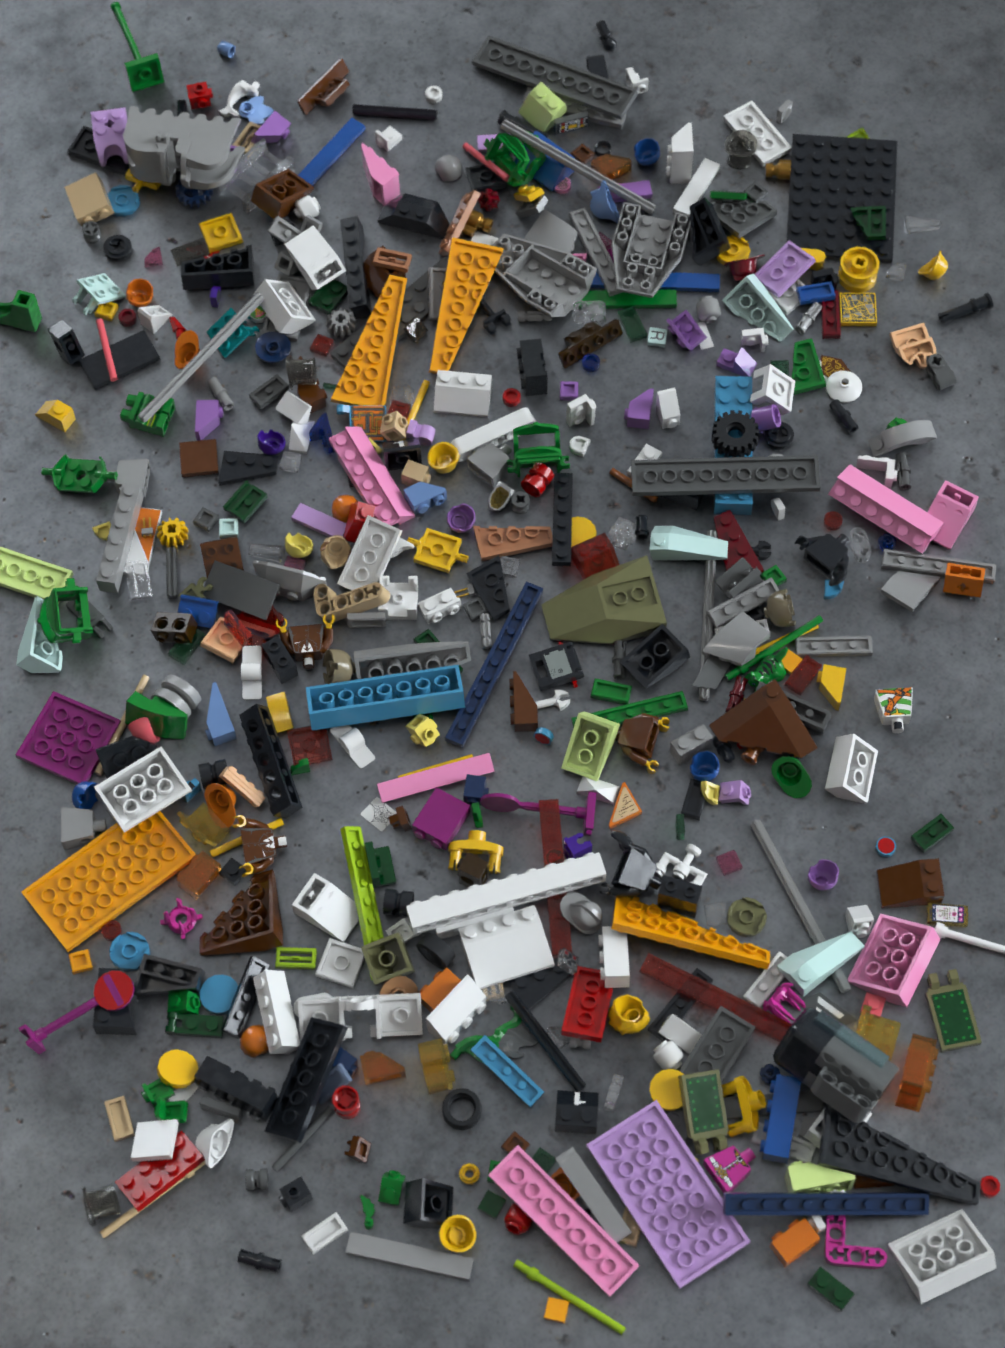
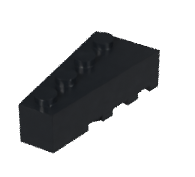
(219, 270)

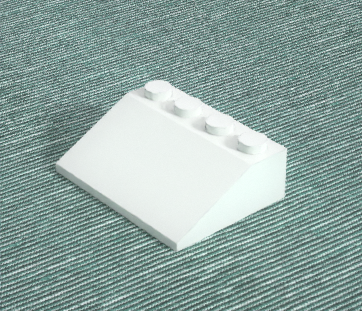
(142, 789)
(506, 947)
(942, 1256)

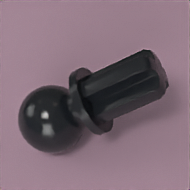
(609, 42)
(724, 750)

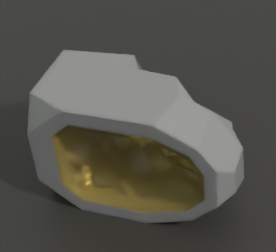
(500, 496)

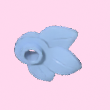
(255, 110)

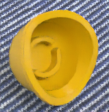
(934, 268)
(443, 457)
(457, 1233)

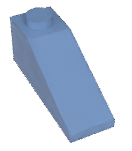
(218, 721)

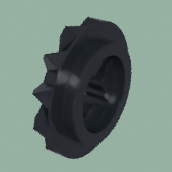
(115, 241)
(786, 432)

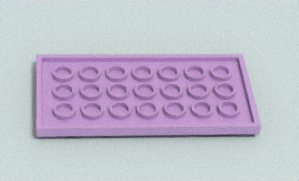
(667, 1194)

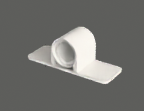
(251, 672)
(353, 744)

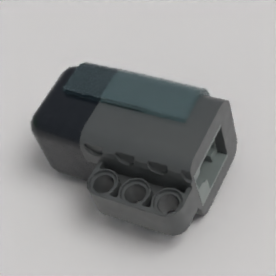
(835, 1063)

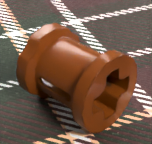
(750, 755)

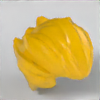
(628, 1015)

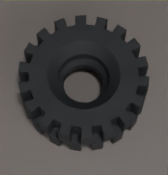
(735, 446)

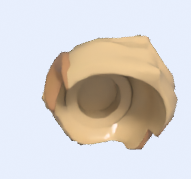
(335, 551)

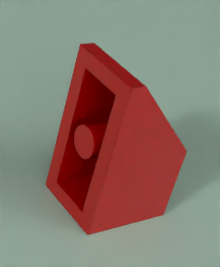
(356, 519)

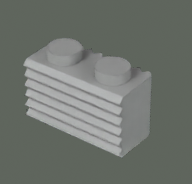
(690, 744)

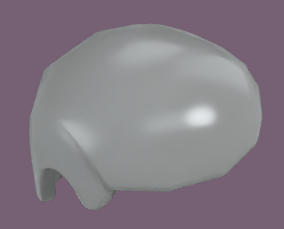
(448, 168)

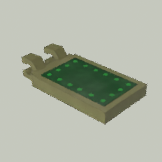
(952, 1013)
(704, 1109)

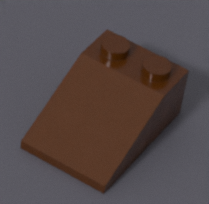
(280, 192)
(911, 884)

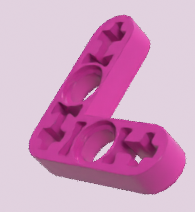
(839, 1246)

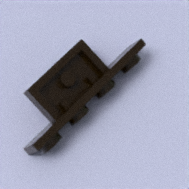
(588, 340)

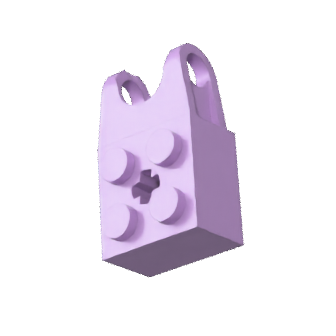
(108, 133)

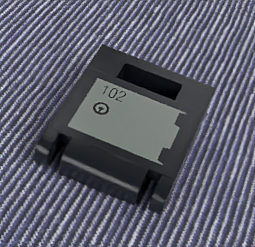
(560, 664)

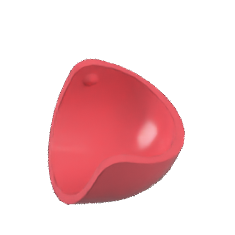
(142, 729)

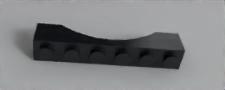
(354, 264)

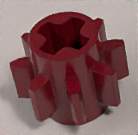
(488, 200)

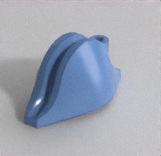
(602, 203)

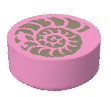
(563, 187)

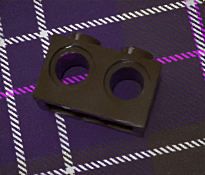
(174, 627)

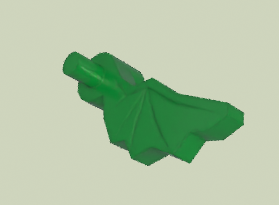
(368, 1209)

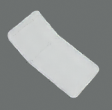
(184, 1093)

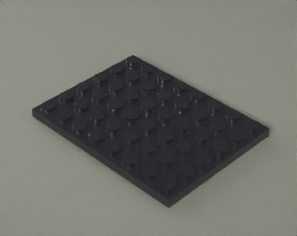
(830, 179)

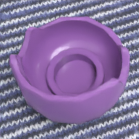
(461, 518)
(823, 875)

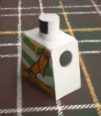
(894, 707)

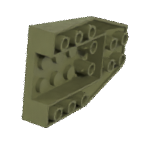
(607, 606)

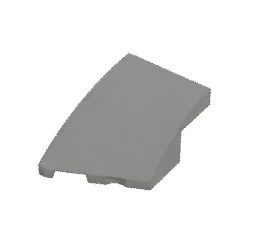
(552, 232)
(909, 588)
(737, 640)

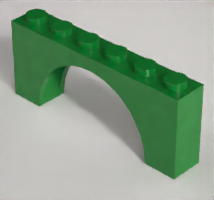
(21, 312)

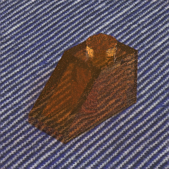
(612, 165)
(380, 1068)

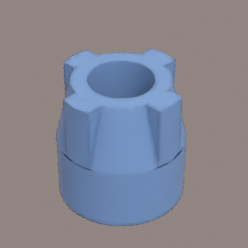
(226, 49)

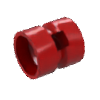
(537, 479)
(346, 1102)

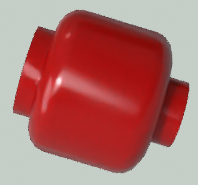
(516, 1220)

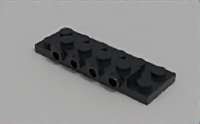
(306, 1079)

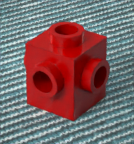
(199, 95)

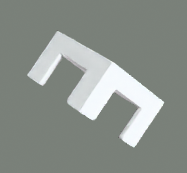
(776, 389)
(402, 599)

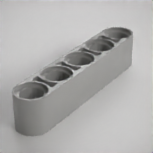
(593, 1195)

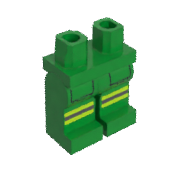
(157, 423)

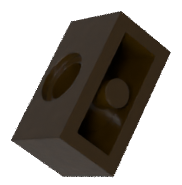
(472, 870)

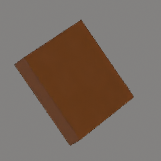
(198, 458)

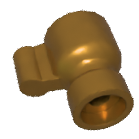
(781, 170)
(475, 221)

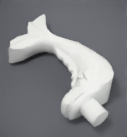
(239, 90)

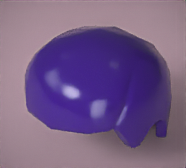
(271, 442)

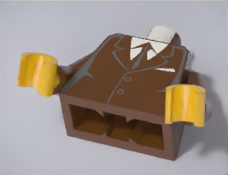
(307, 641)
(639, 738)
(258, 844)

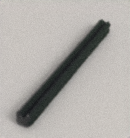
(545, 1041)

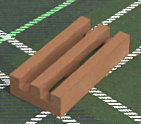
(391, 262)

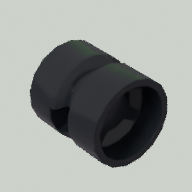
(210, 773)
(396, 902)

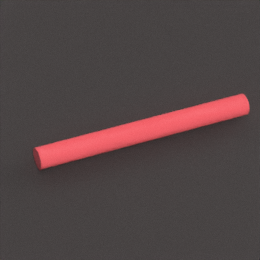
(489, 164)
(106, 349)

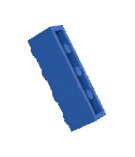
(781, 1118)

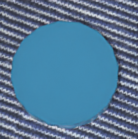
(123, 200)
(128, 950)
(218, 994)

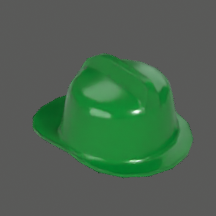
(791, 777)

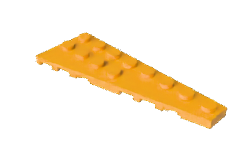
(465, 282)
(370, 365)
(675, 929)

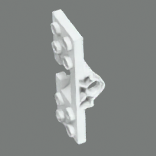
(394, 1012)

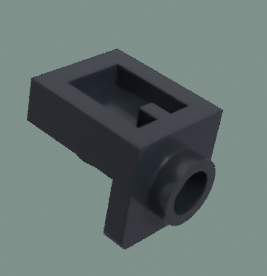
(825, 275)

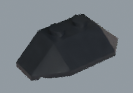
(415, 215)

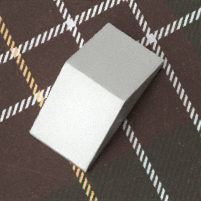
(153, 317)

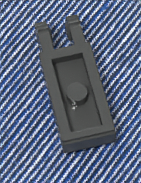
(96, 618)

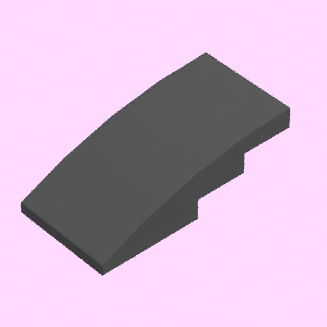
(241, 590)

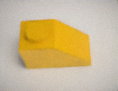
(57, 414)
(831, 684)

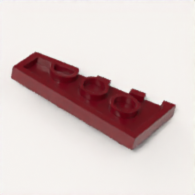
(738, 545)

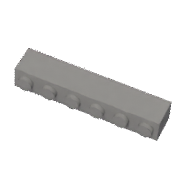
(120, 538)

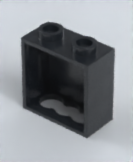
(679, 896)

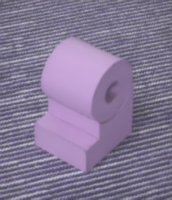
(423, 432)

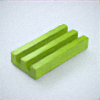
(289, 965)

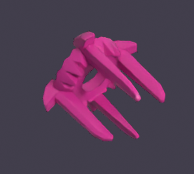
(170, 919)
(774, 1006)

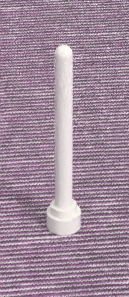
(943, 931)

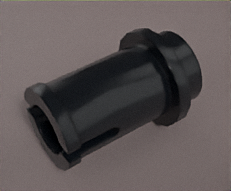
(641, 527)

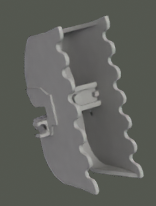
(169, 144)

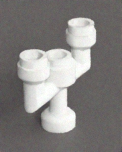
(681, 868)

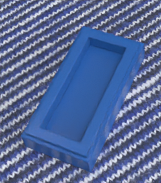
(815, 293)

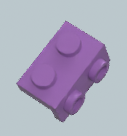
(687, 330)

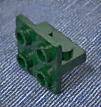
(380, 865)

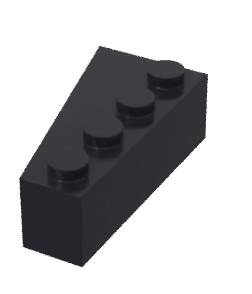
(236, 1088)

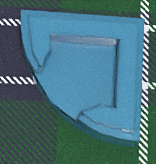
(832, 591)

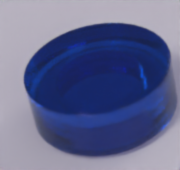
(591, 362)

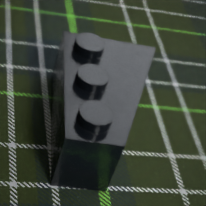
(165, 976)

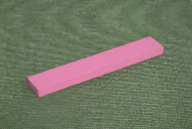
(435, 777)

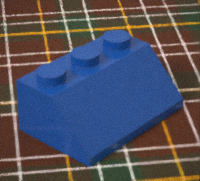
(551, 171)

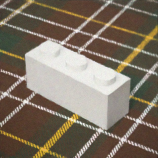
(614, 957)

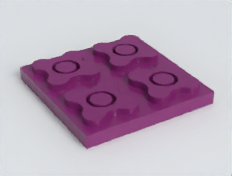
(67, 738)

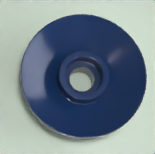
(271, 341)

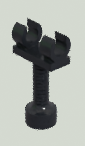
(488, 323)

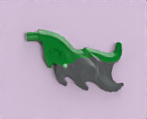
(507, 1037)

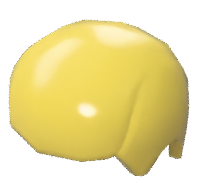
(298, 545)

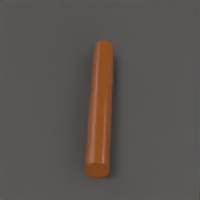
(621, 477)

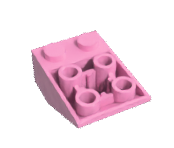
(381, 177)
(954, 509)

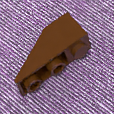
(312, 395)
(525, 709)

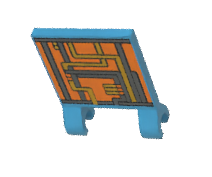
(366, 417)

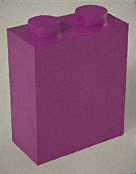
(440, 819)

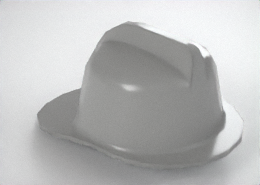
(581, 912)

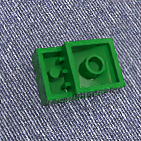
(164, 718)

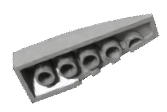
(410, 658)

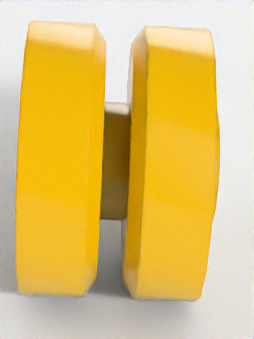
(858, 269)

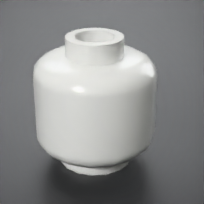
(307, 206)
(668, 1055)

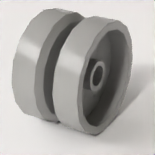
(178, 693)

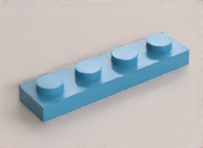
(507, 1071)

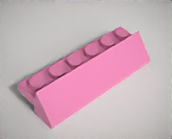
(370, 476)
(885, 508)

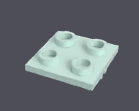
(100, 288)

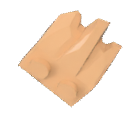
(913, 344)

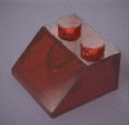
(594, 555)

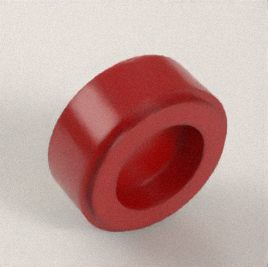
(511, 397)
(989, 1186)

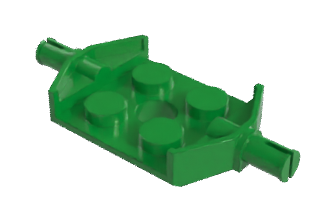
(67, 471)

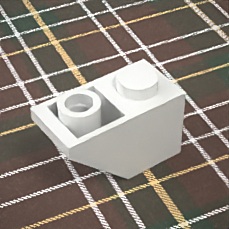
(859, 920)

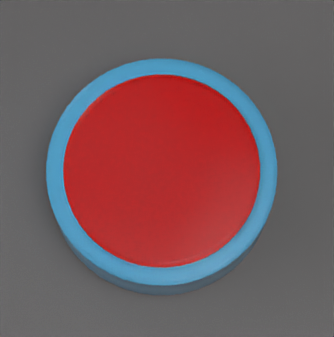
(543, 736)
(885, 846)

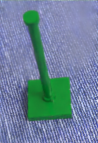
(142, 71)

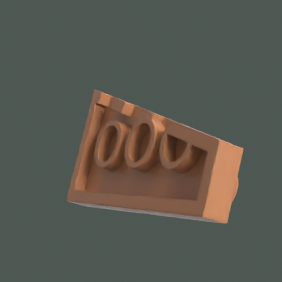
(460, 218)
(511, 540)

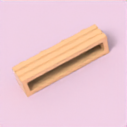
(241, 786)

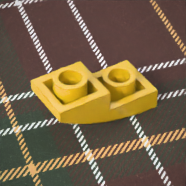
(280, 712)

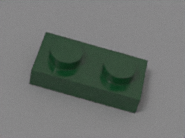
(932, 833)
(830, 1289)

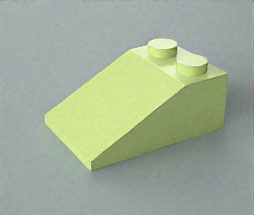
(590, 745)
(816, 1179)

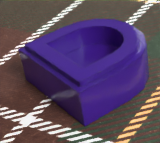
(215, 296)

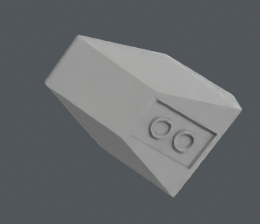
(647, 249)

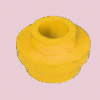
(469, 1167)

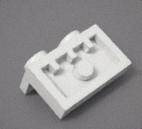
(580, 409)
(439, 606)

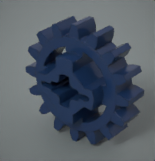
(193, 196)

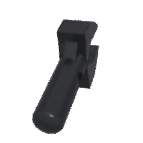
(762, 545)

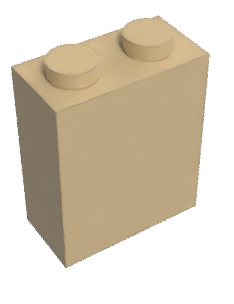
(89, 199)

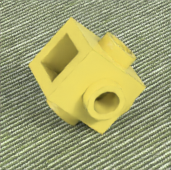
(422, 730)

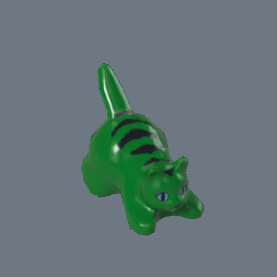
(768, 670)

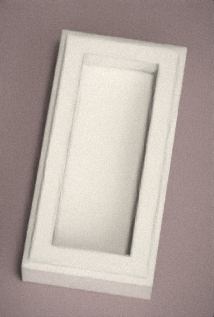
(324, 1233)

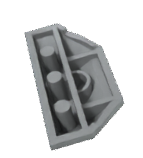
(293, 583)

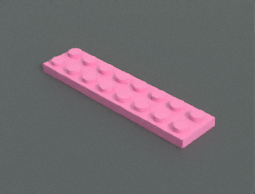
(563, 1221)

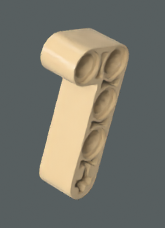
(372, 594)

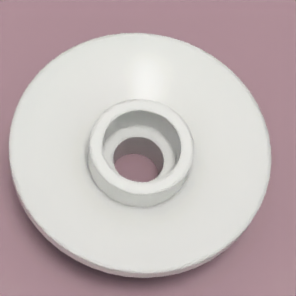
(844, 393)

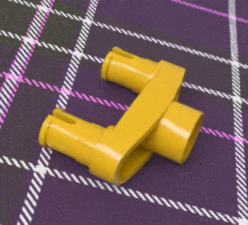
(477, 845)
(749, 1103)

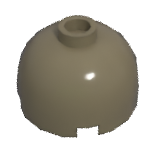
(780, 609)
(338, 666)

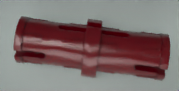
(736, 694)

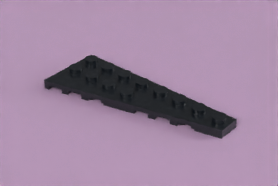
(879, 1156)

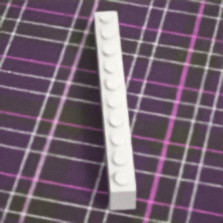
(506, 893)

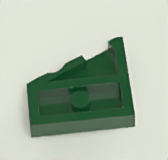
(871, 221)

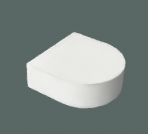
(578, 445)
(778, 508)

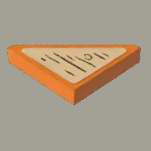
(625, 807)

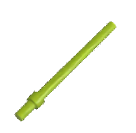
(534, 1275)

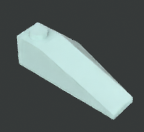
(756, 305)
(683, 544)
(35, 650)
(816, 963)

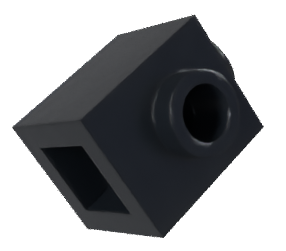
(295, 1194)

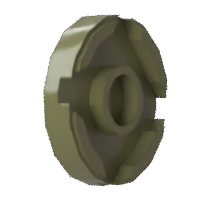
(746, 917)

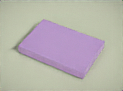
(784, 268)

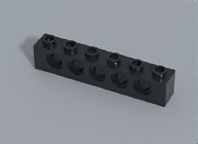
(270, 761)

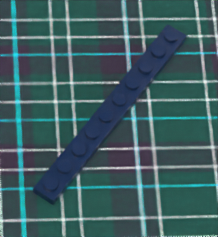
(494, 664)
(827, 1203)

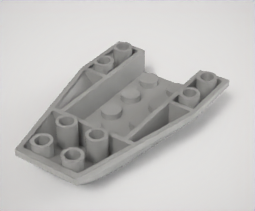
(543, 275)

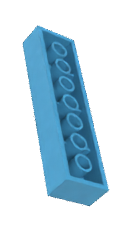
(729, 395)
(385, 697)

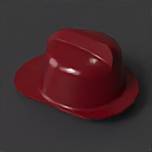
(742, 268)

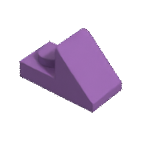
(738, 363)

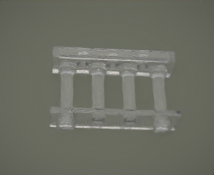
(247, 161)

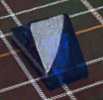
(322, 431)

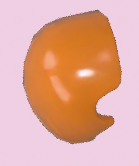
(139, 292)
(341, 507)
(254, 1041)

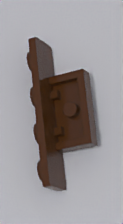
(326, 88)

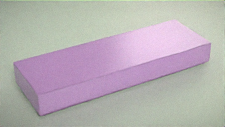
(318, 521)

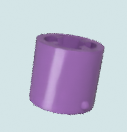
(767, 417)

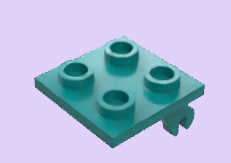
(236, 337)

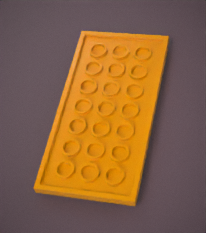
(107, 878)

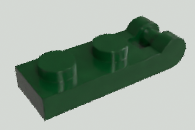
(194, 1025)

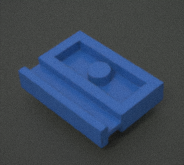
(202, 609)

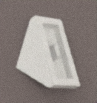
(300, 437)
(604, 791)

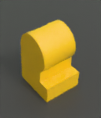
(819, 258)

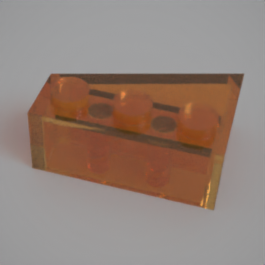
(916, 1073)

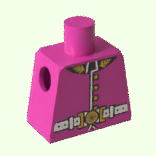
(729, 1167)

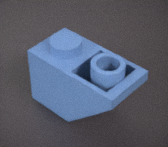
(424, 496)

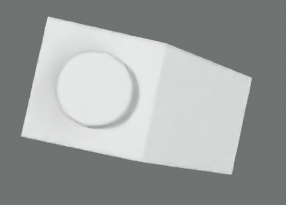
(668, 408)

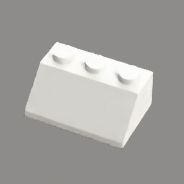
(680, 156)
(284, 306)
(462, 393)
(851, 768)
(456, 1011)

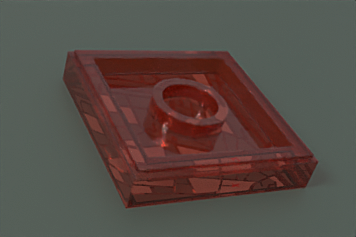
(309, 744)

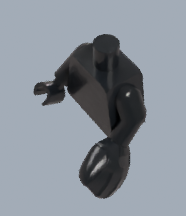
(827, 555)
(634, 870)

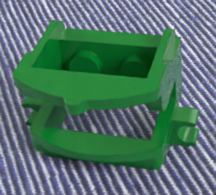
(504, 161)
(544, 454)
(50, 617)

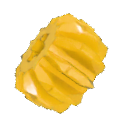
(172, 532)

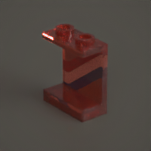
(250, 629)

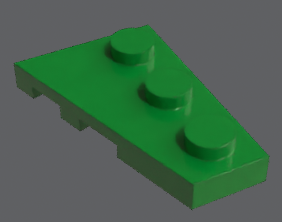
(806, 367)

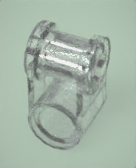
(590, 311)

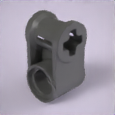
(940, 372)

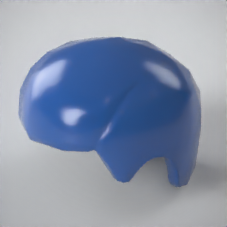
(647, 151)
(704, 766)
(84, 795)

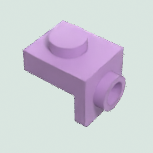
(734, 792)

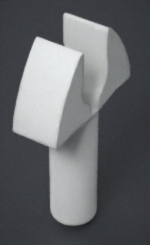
(555, 700)

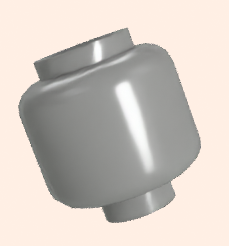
(708, 309)

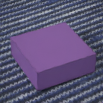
(568, 390)

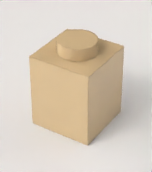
(414, 473)

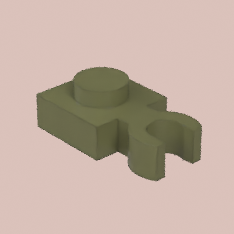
(197, 590)

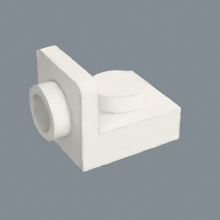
(633, 81)
(387, 138)
(754, 336)
(403, 928)

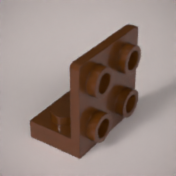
(223, 551)

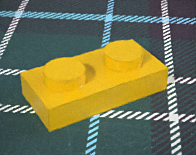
(528, 193)

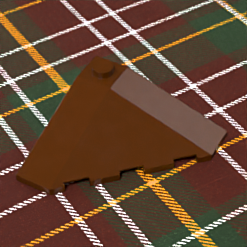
(767, 722)
(250, 923)

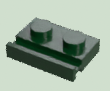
(329, 296)
(245, 501)

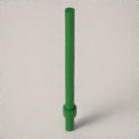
(774, 647)

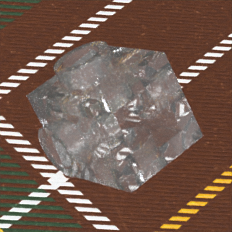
(622, 533)

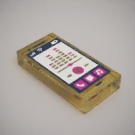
(947, 914)

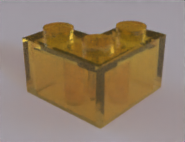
(434, 1060)

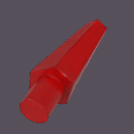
(177, 327)

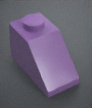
(272, 129)
(640, 410)
(207, 417)

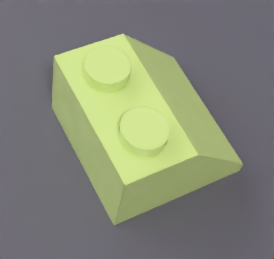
(542, 108)

